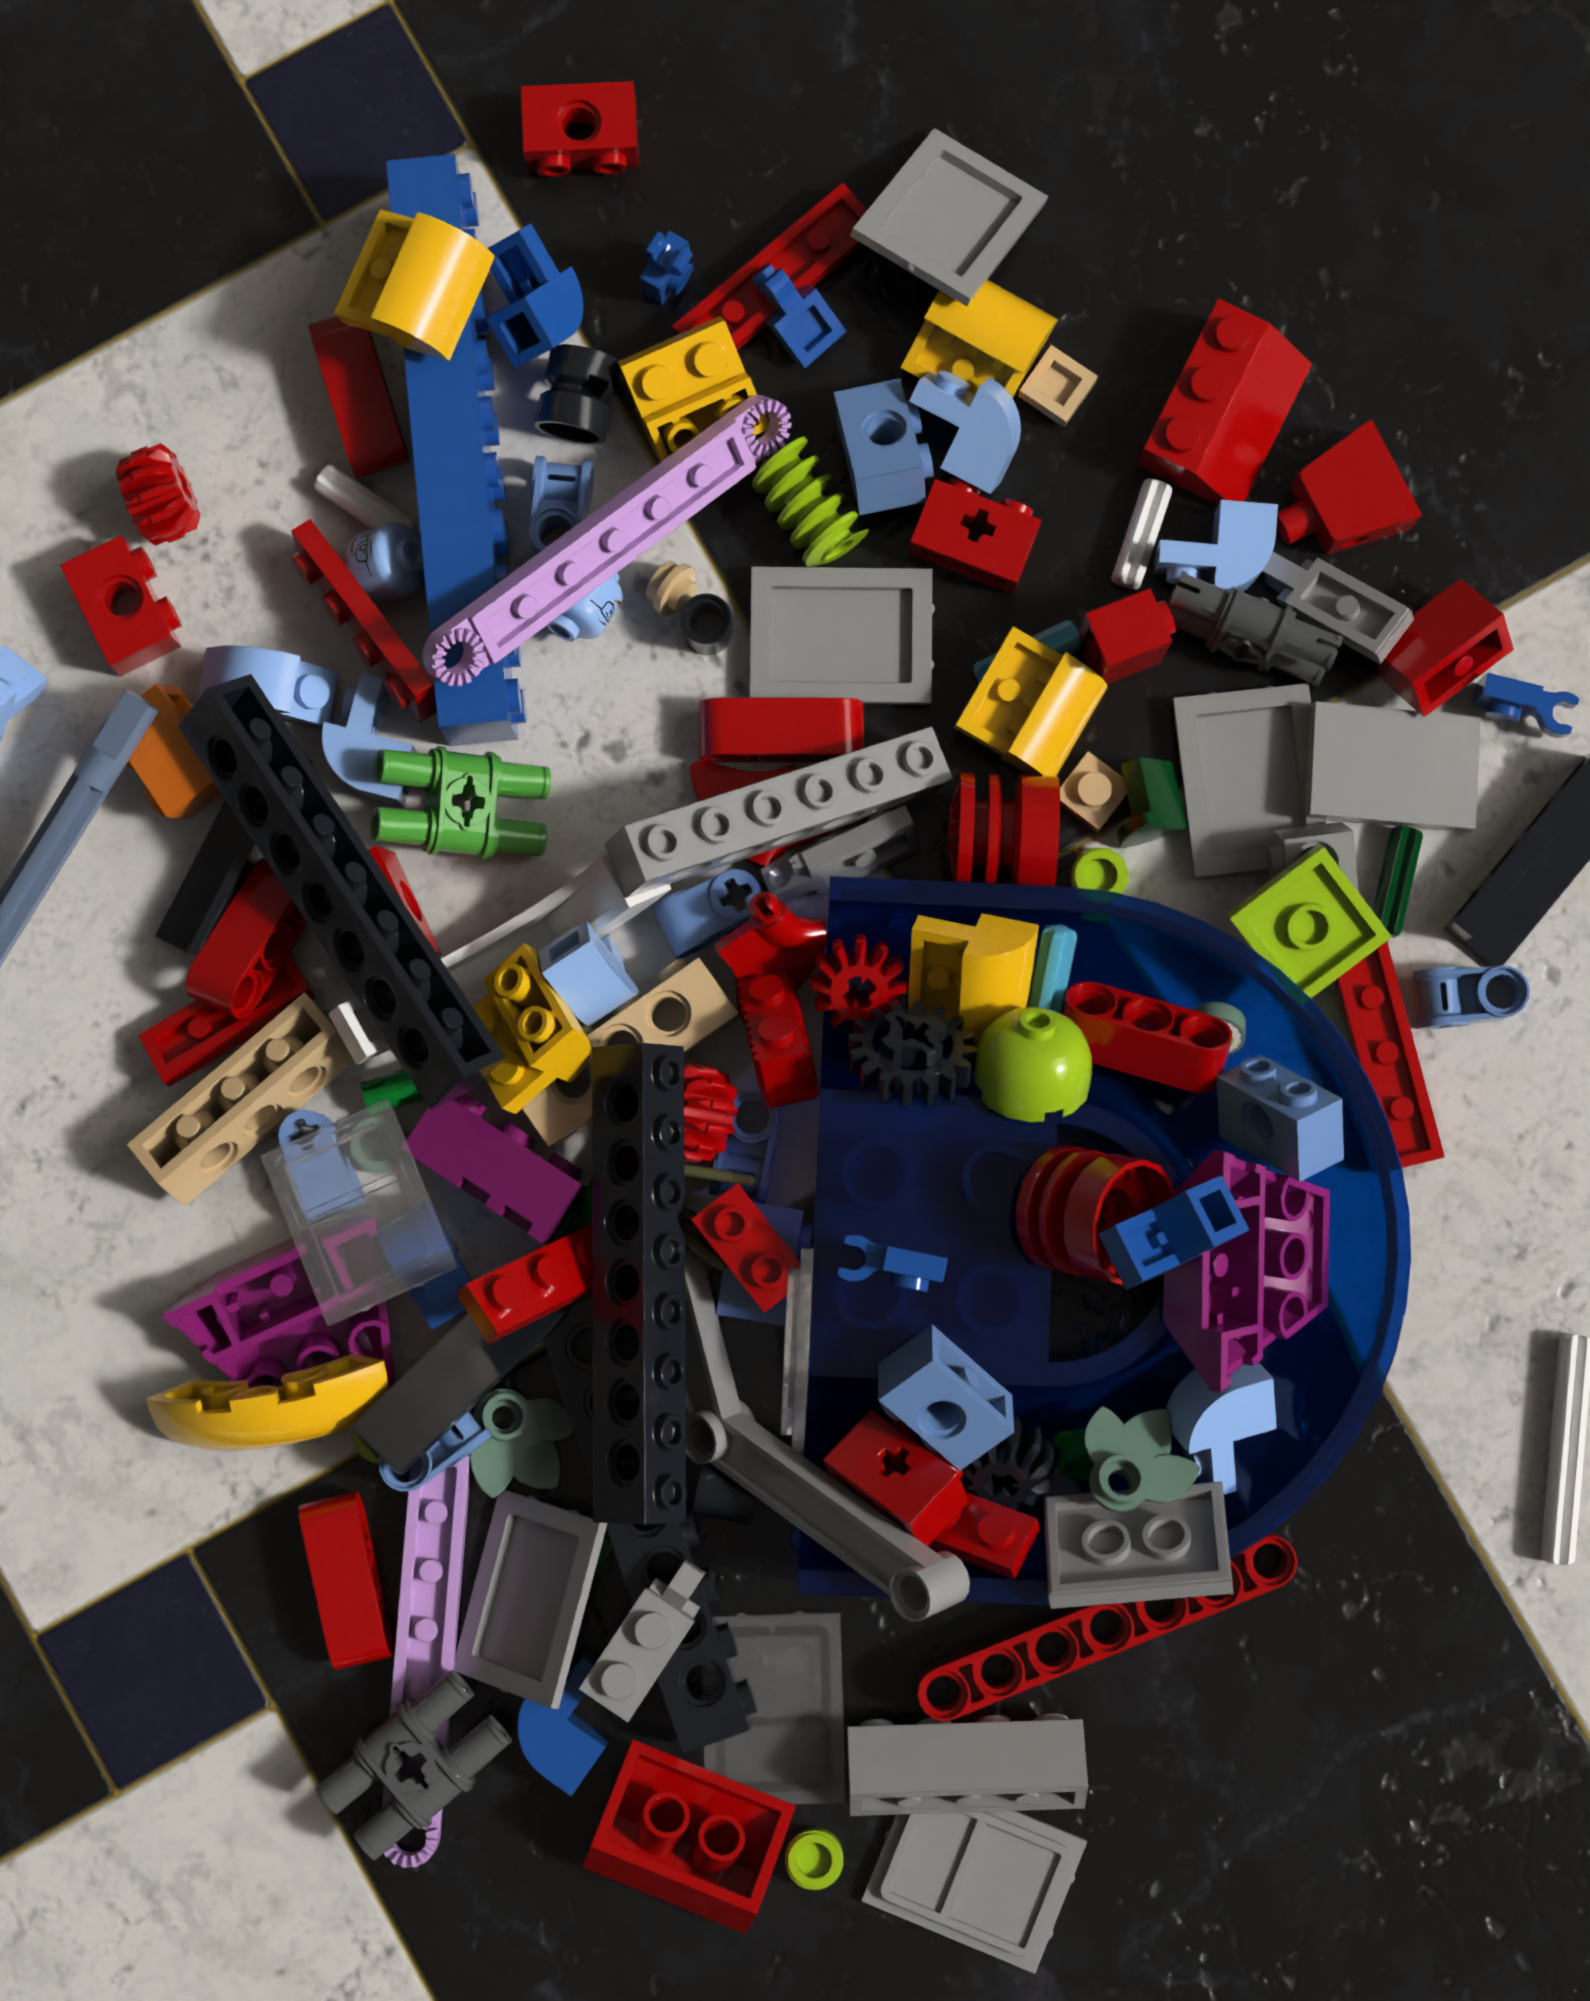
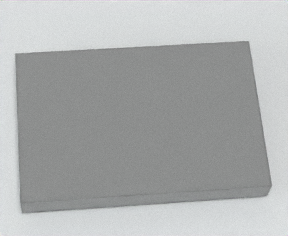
(1392, 767)
(1139, 1553)

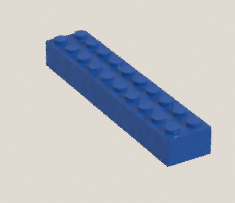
(457, 471)

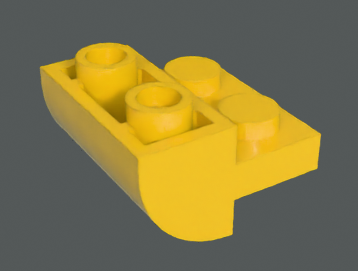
(415, 282)
(986, 339)
(687, 385)
(1032, 704)
(972, 968)
(531, 1030)

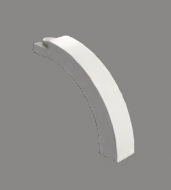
(589, 896)

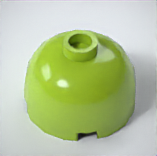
(1033, 1064)

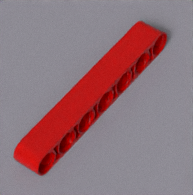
(1081, 1646)

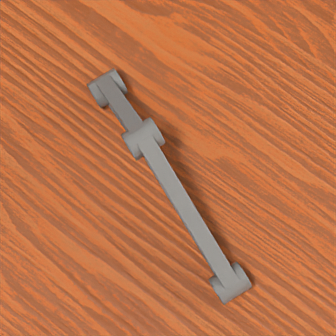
(726, 1435)

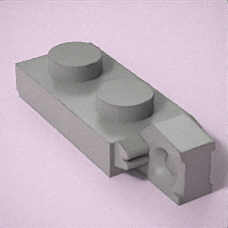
(1339, 604)
(856, 853)
(644, 1643)

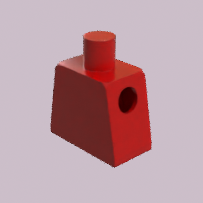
(1349, 495)

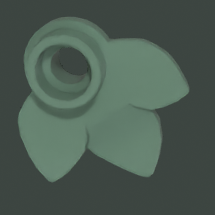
(524, 1448)
(1140, 1455)

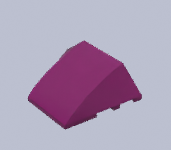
(1257, 1284)
(266, 1321)

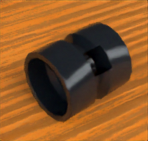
(579, 386)

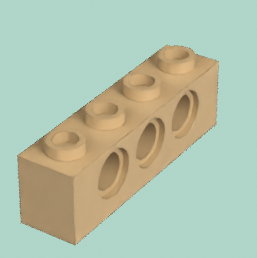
(706, 1015)
(242, 1100)

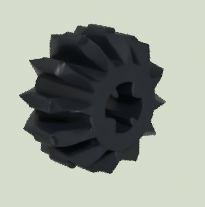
(1014, 1469)

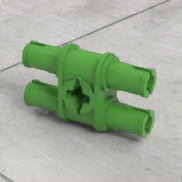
(446, 826)

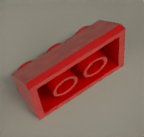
(1226, 406)
(689, 1837)

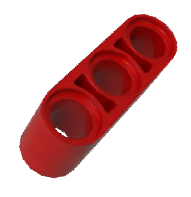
(359, 397)
(779, 729)
(247, 945)
(1150, 1036)
(346, 1580)

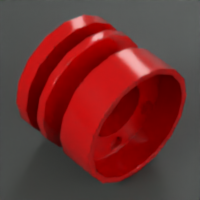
(1005, 833)
(1075, 1197)

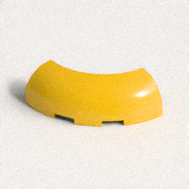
(245, 1418)

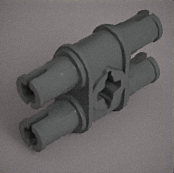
(1252, 629)
(382, 1757)

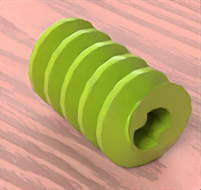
(806, 505)

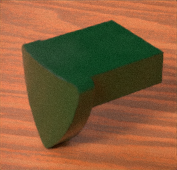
(1152, 801)

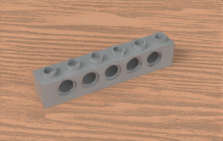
(777, 812)

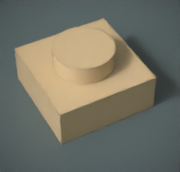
(1057, 386)
(1092, 792)

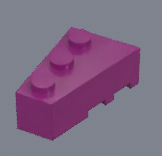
(497, 1167)

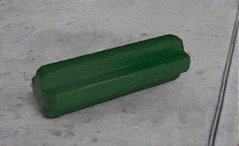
(1397, 877)

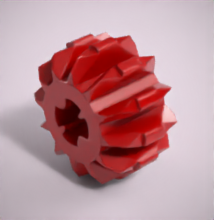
(157, 494)
(847, 963)
(707, 1112)

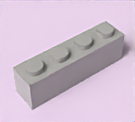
(967, 1766)

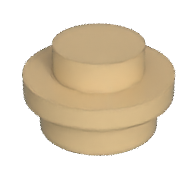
(671, 587)

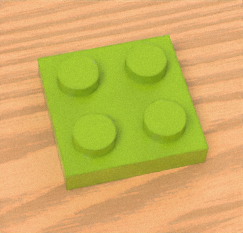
(1310, 922)

